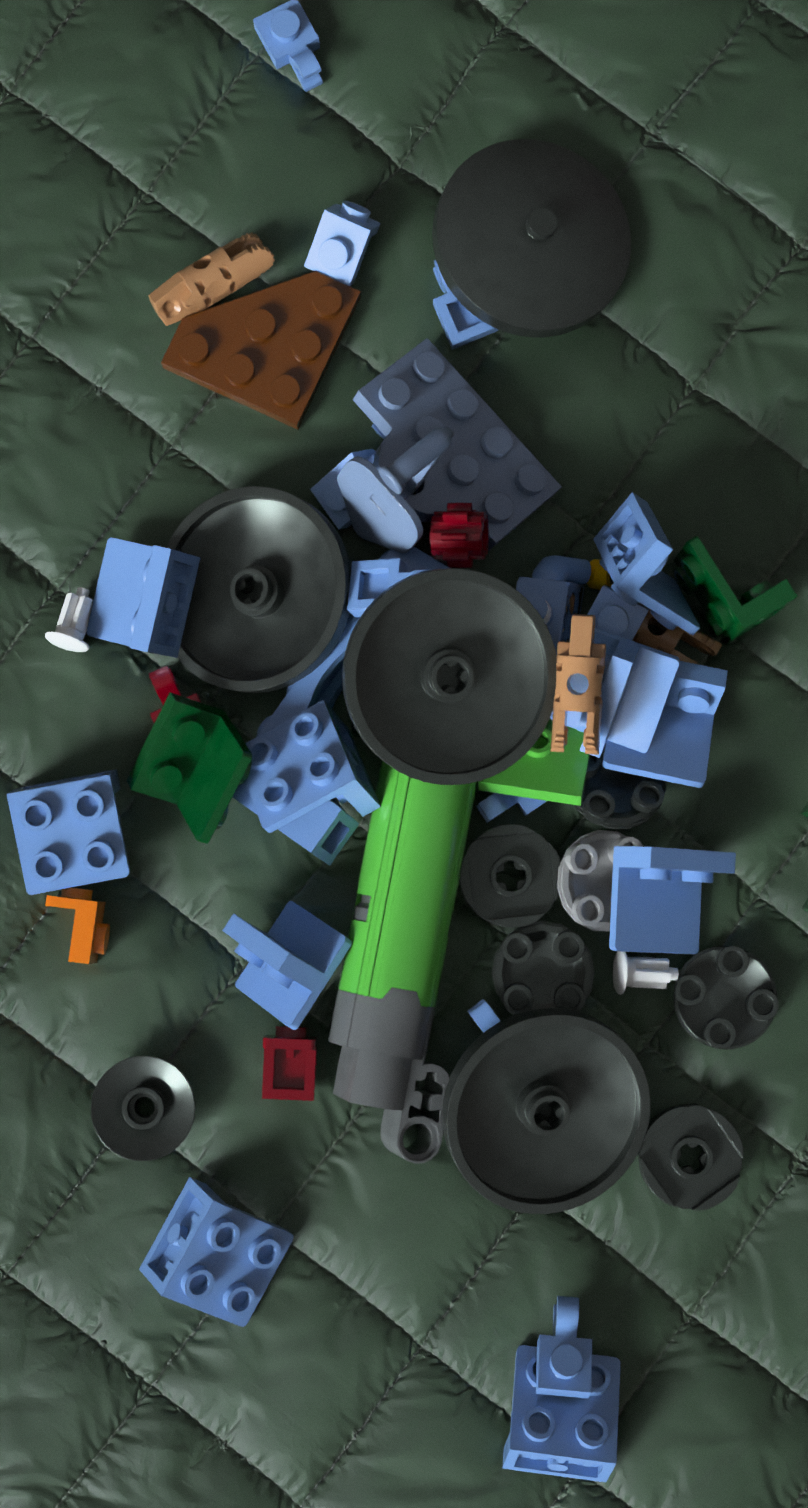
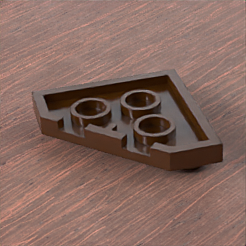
(266, 345)

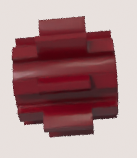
(459, 535)

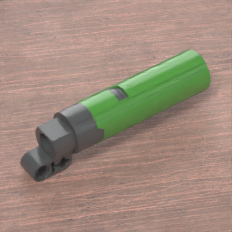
(399, 956)

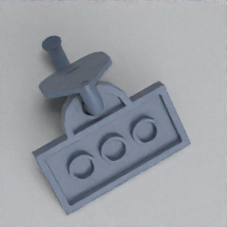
(444, 446)

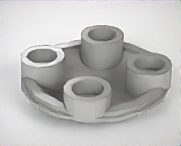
(587, 877)

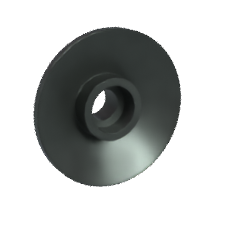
(117, 1117)

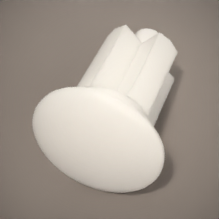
(72, 622)
(641, 972)

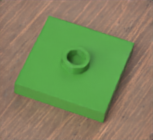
(545, 773)

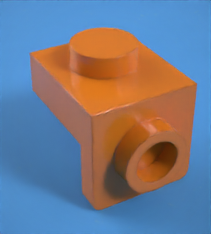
(89, 932)

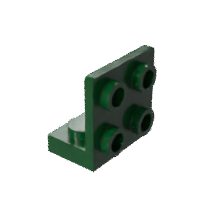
(722, 610)
(193, 762)

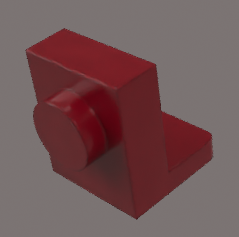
(289, 1065)

